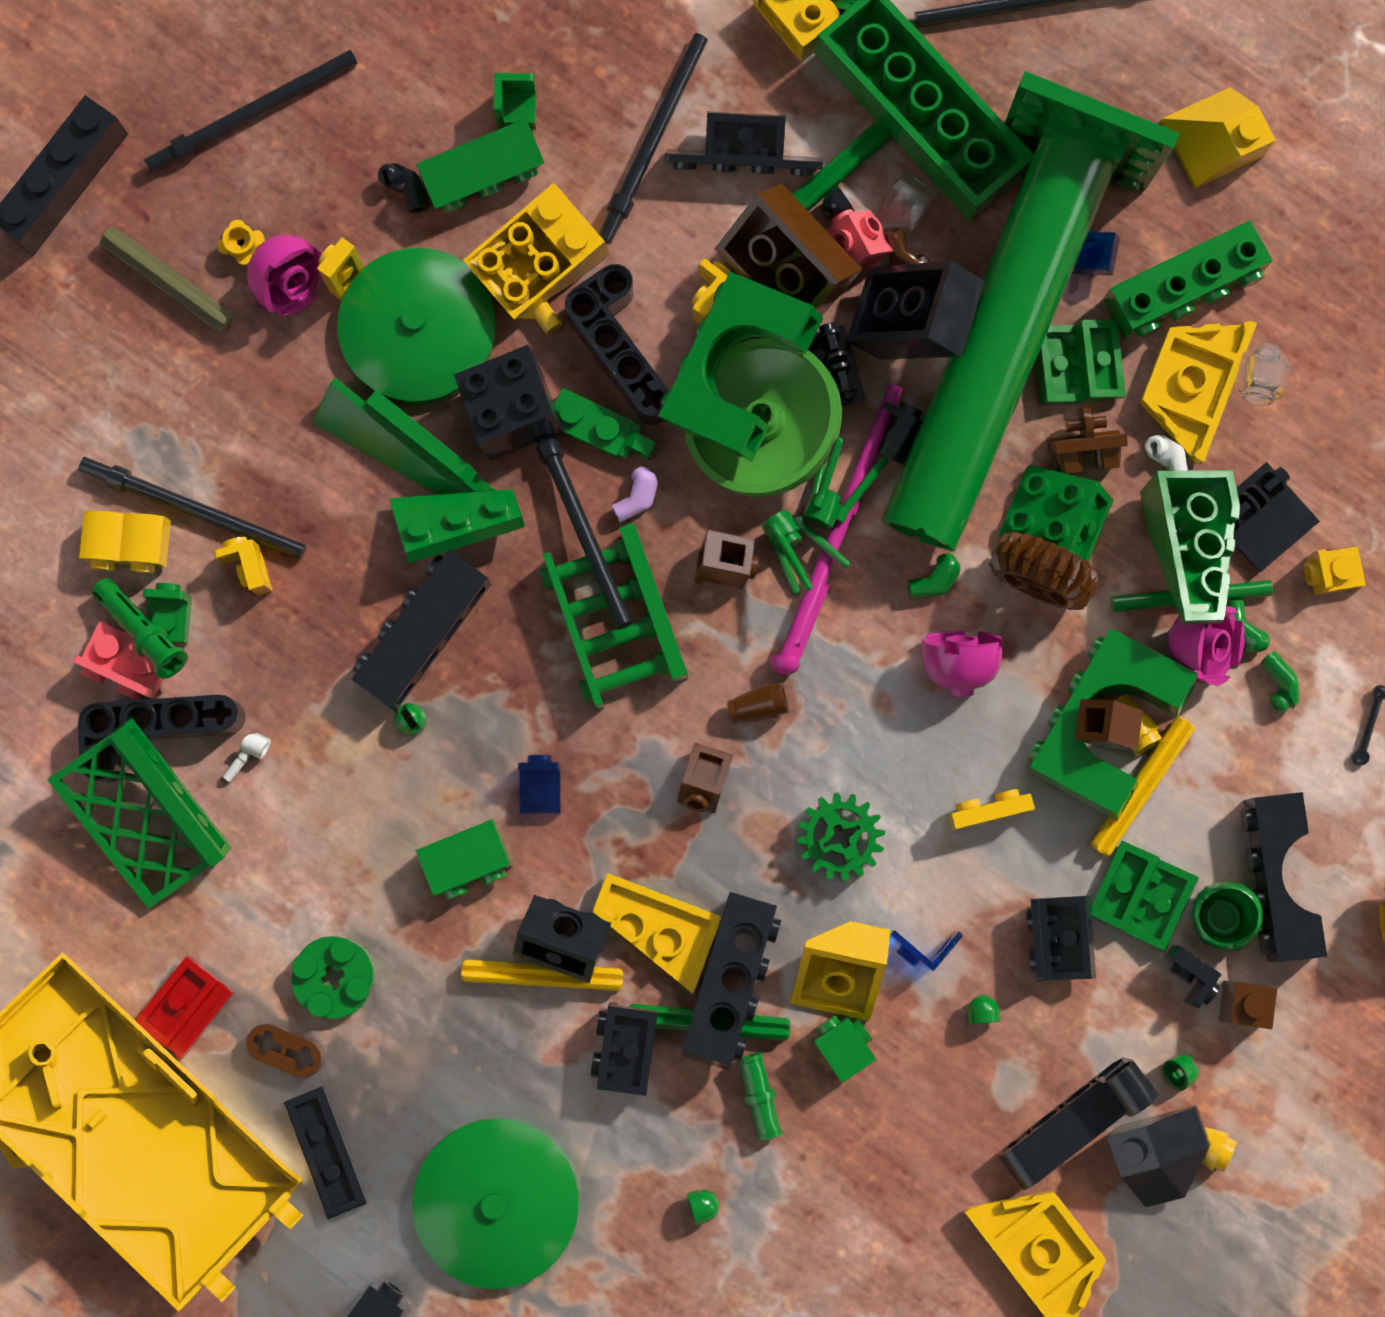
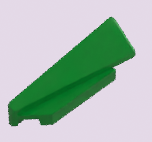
(395, 440)

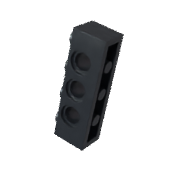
(739, 917)

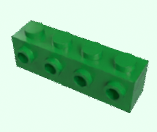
(1188, 280)

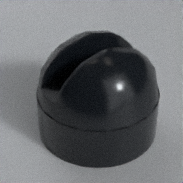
(835, 203)

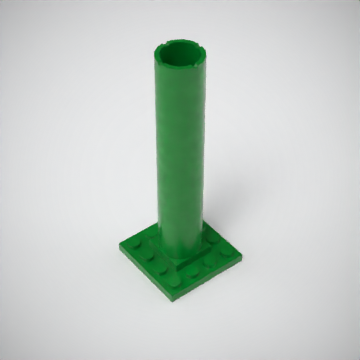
(1076, 155)

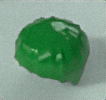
(1227, 915)

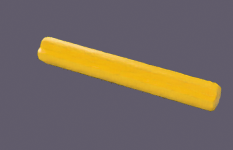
(1148, 779)
(536, 975)

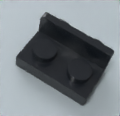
(625, 1049)

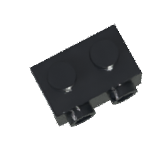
(1061, 938)

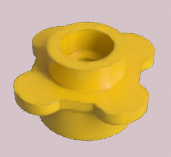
(239, 231)

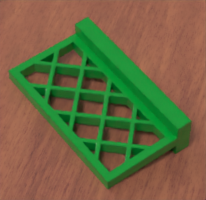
(169, 794)

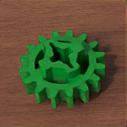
(849, 854)

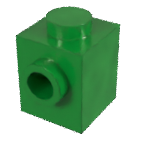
(844, 1046)

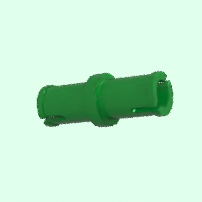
(759, 1097)

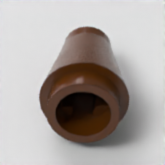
(759, 704)

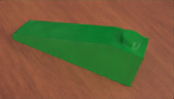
(1192, 533)

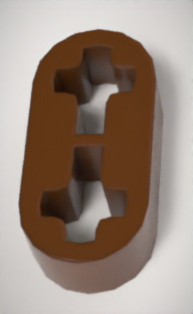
(281, 1059)

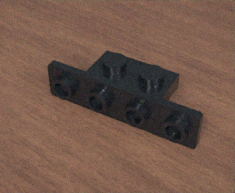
(744, 141)

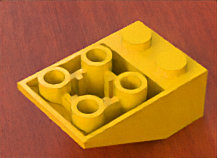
(537, 253)

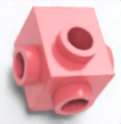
(860, 237)

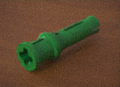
(148, 638)

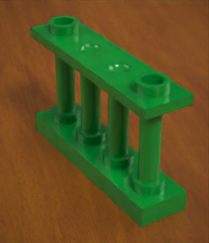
(652, 625)

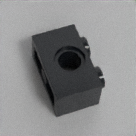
(572, 955)

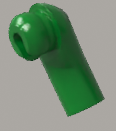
(940, 580)
(1255, 639)
(1286, 680)

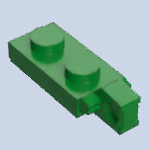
(601, 427)

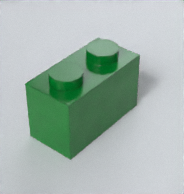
(465, 859)

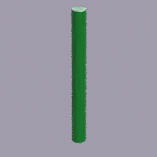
(1165, 599)

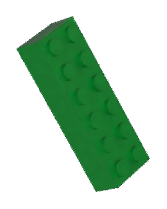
(924, 105)

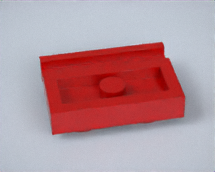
(184, 1007)

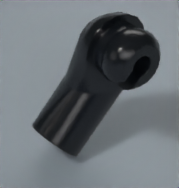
(406, 182)

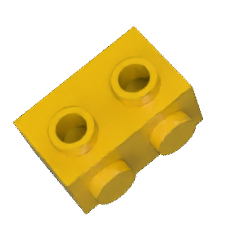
(798, 21)

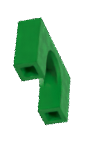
(739, 312)
(1115, 668)

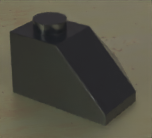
(1160, 1154)

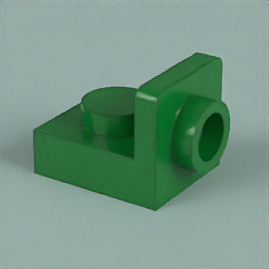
(170, 609)

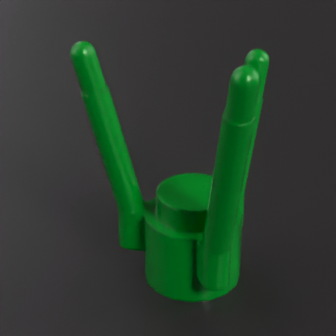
(823, 504)
(785, 535)

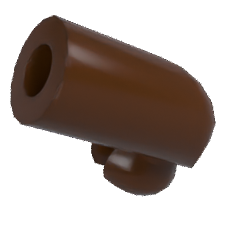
(900, 254)

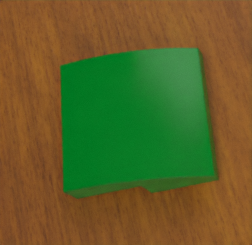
(1080, 364)
(1143, 896)

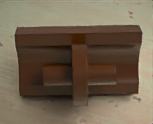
(1104, 443)

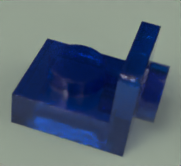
(540, 785)

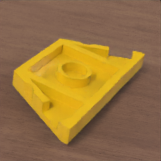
(1195, 381)
(1042, 1250)

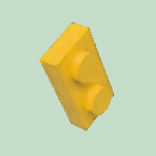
(339, 266)
(1006, 805)

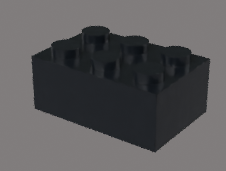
(915, 311)

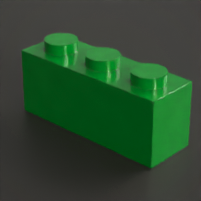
(480, 165)

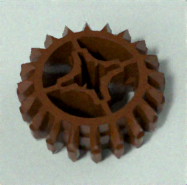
(1044, 571)

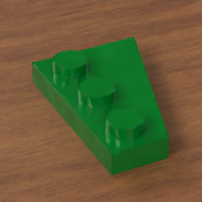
(455, 520)

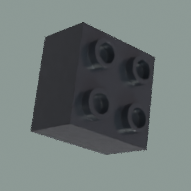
(508, 402)

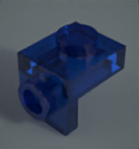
(1098, 254)

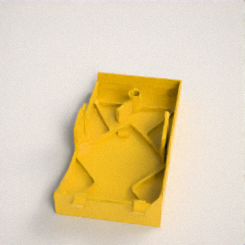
(132, 1137)

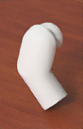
(1166, 453)

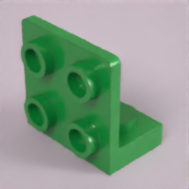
(1059, 510)

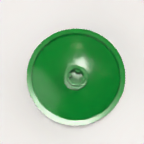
(415, 325)
(495, 1203)

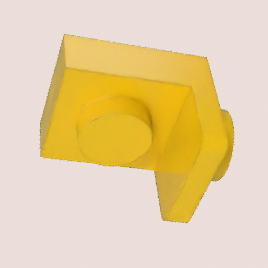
(704, 298)
(252, 569)
(1334, 570)

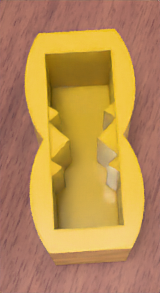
(124, 540)

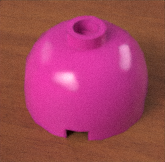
(284, 274)
(1208, 647)
(961, 660)

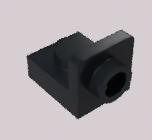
(902, 435)
(1189, 967)

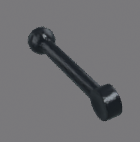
(1361, 756)

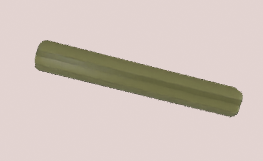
(166, 279)

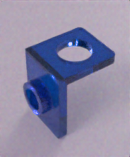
(914, 956)

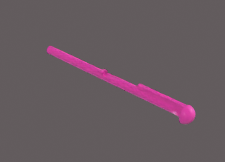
(810, 605)

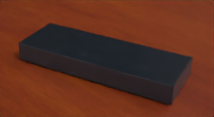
(326, 1152)

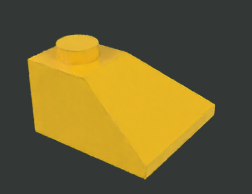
(1219, 135)
(843, 970)

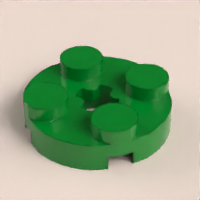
(354, 987)

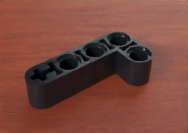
(624, 351)
(162, 721)
(1077, 1121)

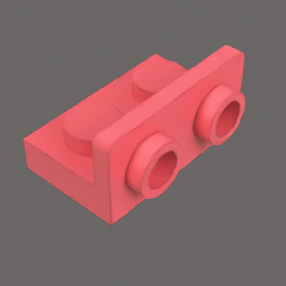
(113, 657)

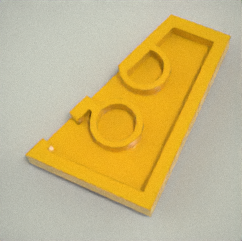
(660, 926)

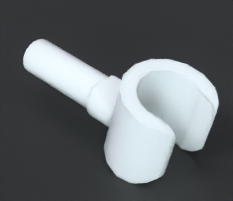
(254, 745)

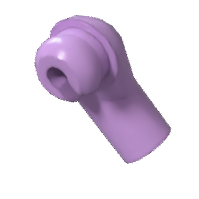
(641, 495)

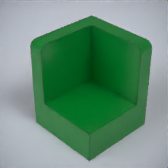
(515, 98)

